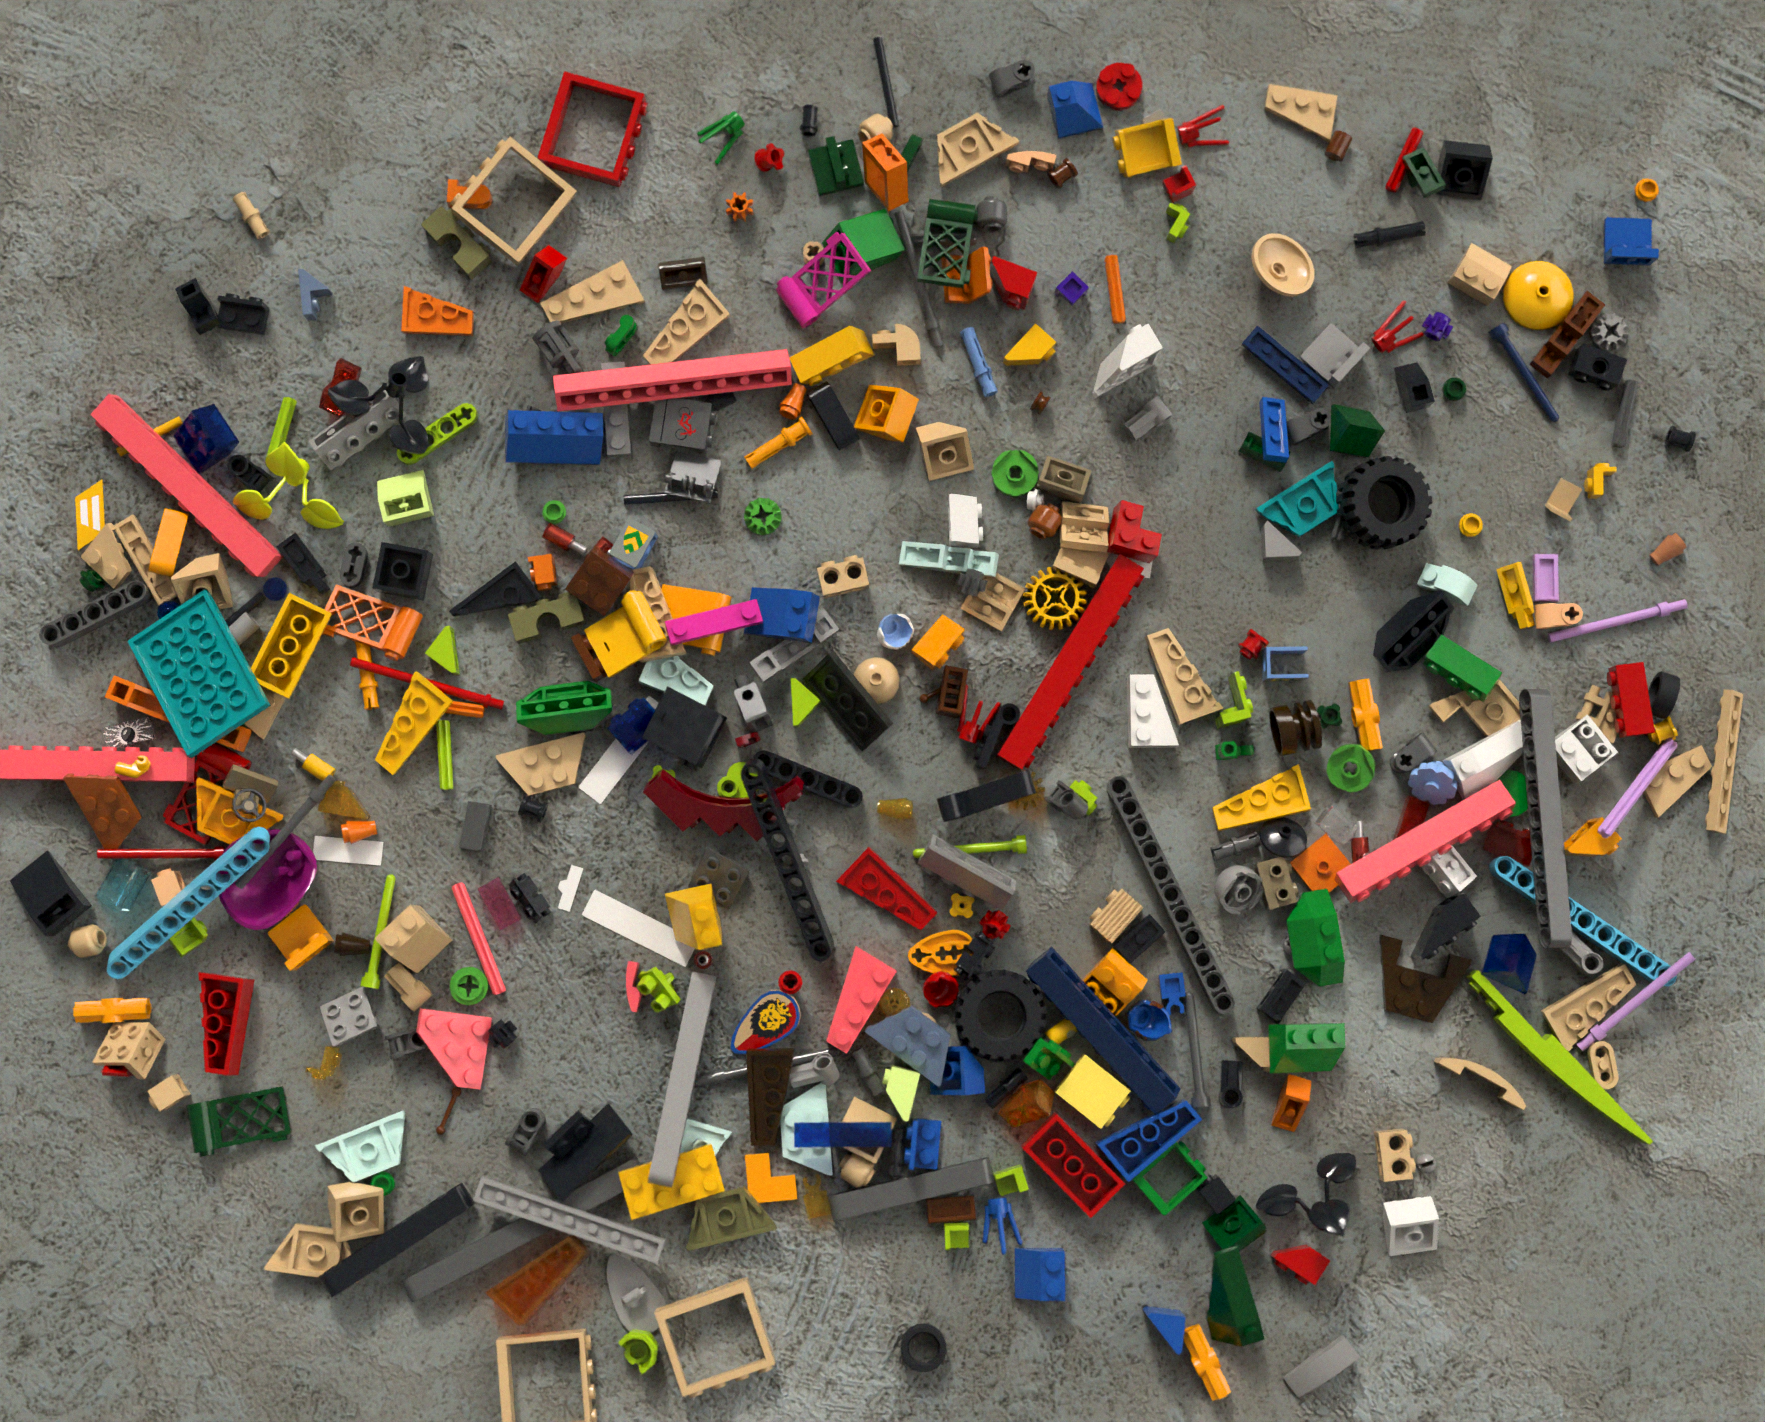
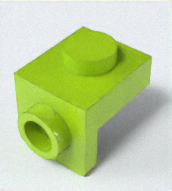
(1179, 228)
(1083, 791)
(189, 937)

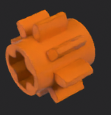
(739, 199)

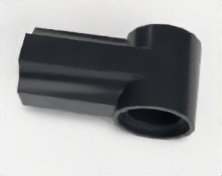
(1231, 1080)

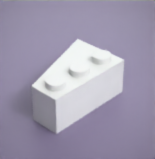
(1147, 715)

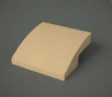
(1084, 527)
(996, 602)

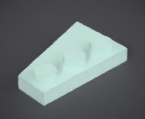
(678, 676)
(701, 1134)

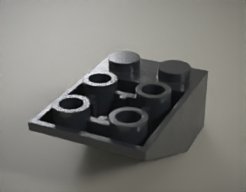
(49, 894)
(1444, 923)

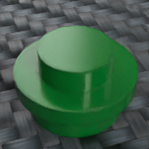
(383, 1180)

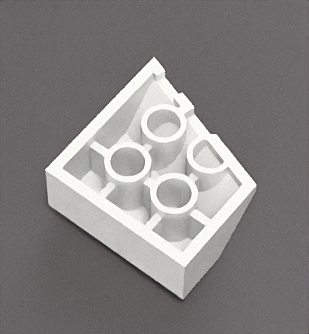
(1128, 359)

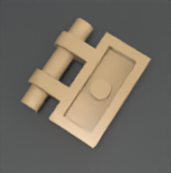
(1605, 716)

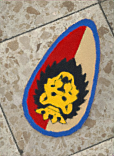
(766, 1022)

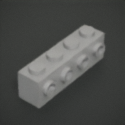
(353, 432)

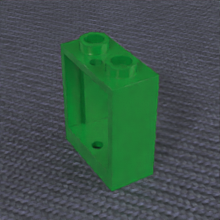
(1196, 1166)

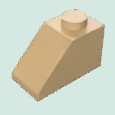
(1255, 1049)

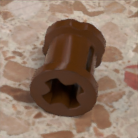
(1062, 173)

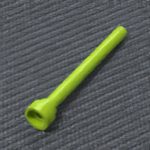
(1017, 845)
(371, 977)

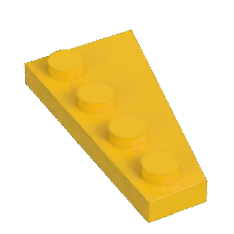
(418, 713)
(1272, 799)

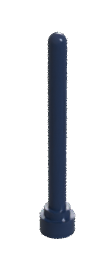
(1501, 335)

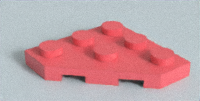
(456, 1043)

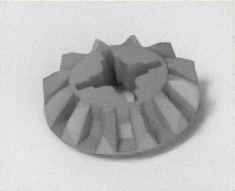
(1599, 331)

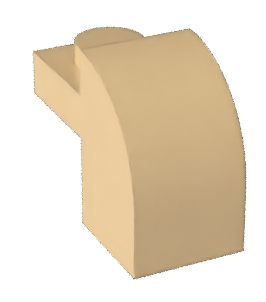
(904, 341)

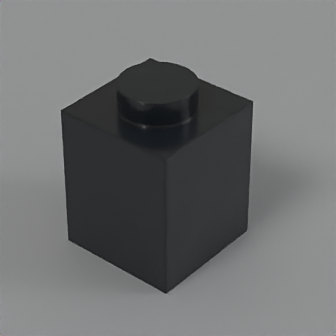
(1216, 1193)

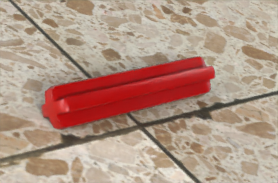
(1399, 169)

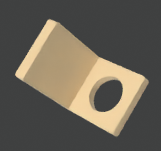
(1563, 498)

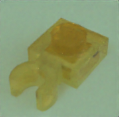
(816, 1201)

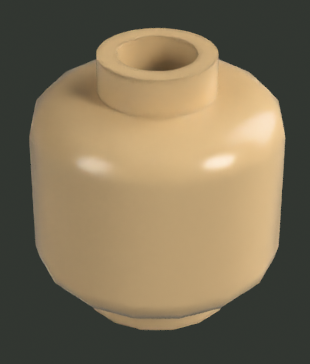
(874, 126)
(87, 941)
(856, 1170)

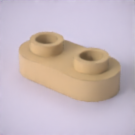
(1605, 1063)

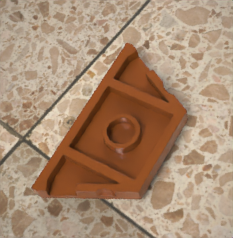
(105, 807)

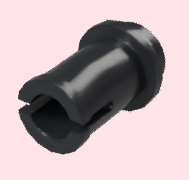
(809, 120)

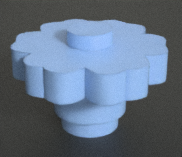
(1433, 782)

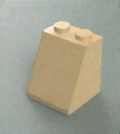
(413, 938)

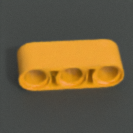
(168, 542)

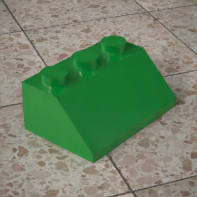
(1305, 1047)

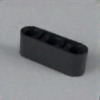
(833, 415)

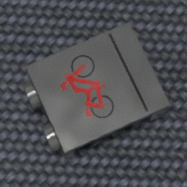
(682, 424)

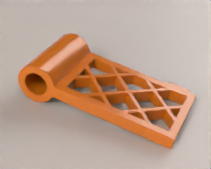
(399, 629)

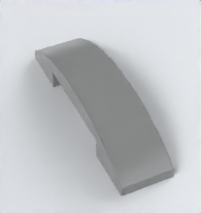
(788, 651)

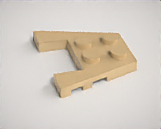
(1491, 716)

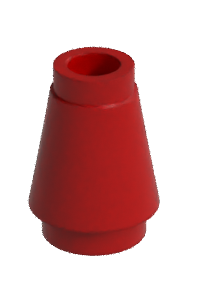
(790, 977)

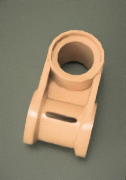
(1553, 615)

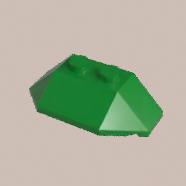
(564, 707)
(1316, 938)

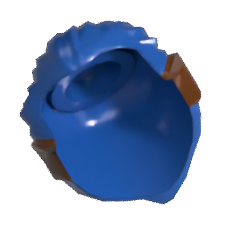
(1149, 1020)

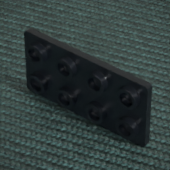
(581, 1149)

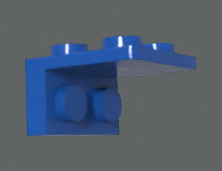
(1628, 241)
(924, 1143)

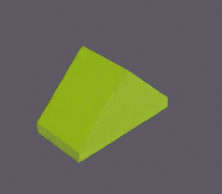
(444, 650)
(803, 702)

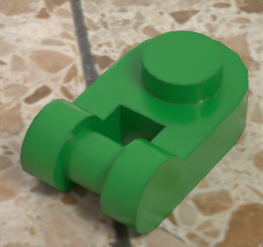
(618, 340)

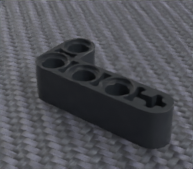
(986, 796)

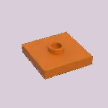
(1319, 864)

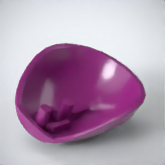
(275, 887)

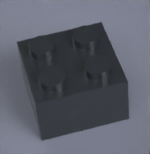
(402, 571)

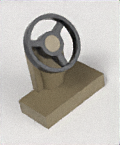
(248, 790)

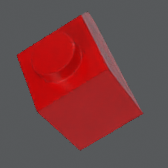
(543, 273)

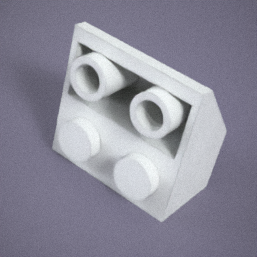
(1582, 749)

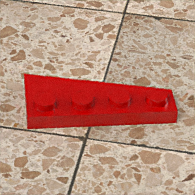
(886, 888)

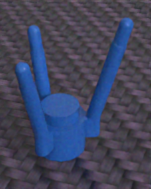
(998, 1209)

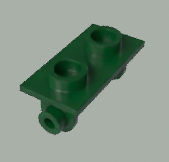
(1253, 448)

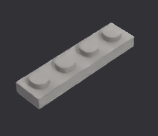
(617, 423)

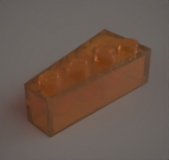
(534, 1284)

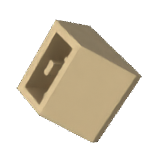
(863, 1112)

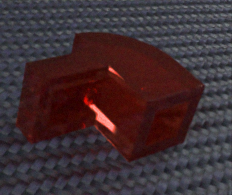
(343, 371)

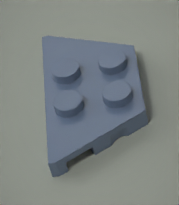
(915, 1041)

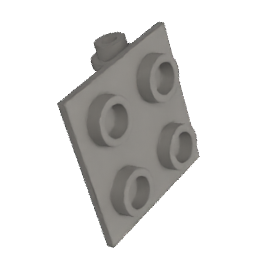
(348, 1016)

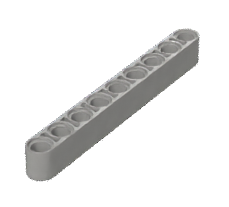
(682, 1079)

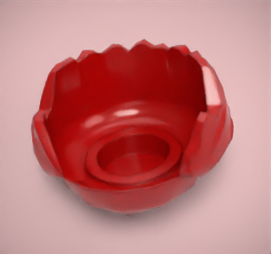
(940, 989)

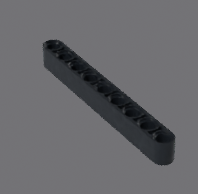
(787, 871)

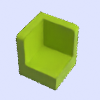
(1010, 1180)
(956, 1235)

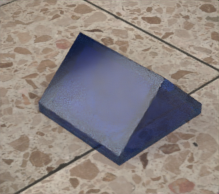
(1510, 961)

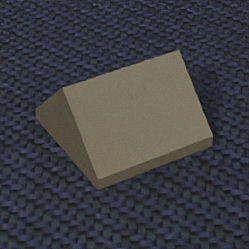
(1063, 480)

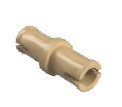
(251, 215)

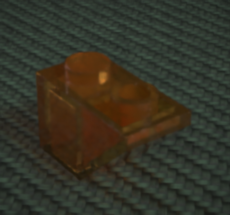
(1028, 1104)

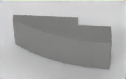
(1321, 1366)

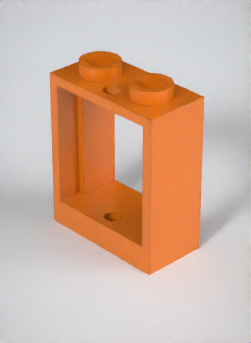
(885, 174)

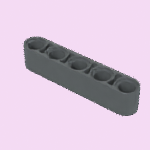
(84, 614)

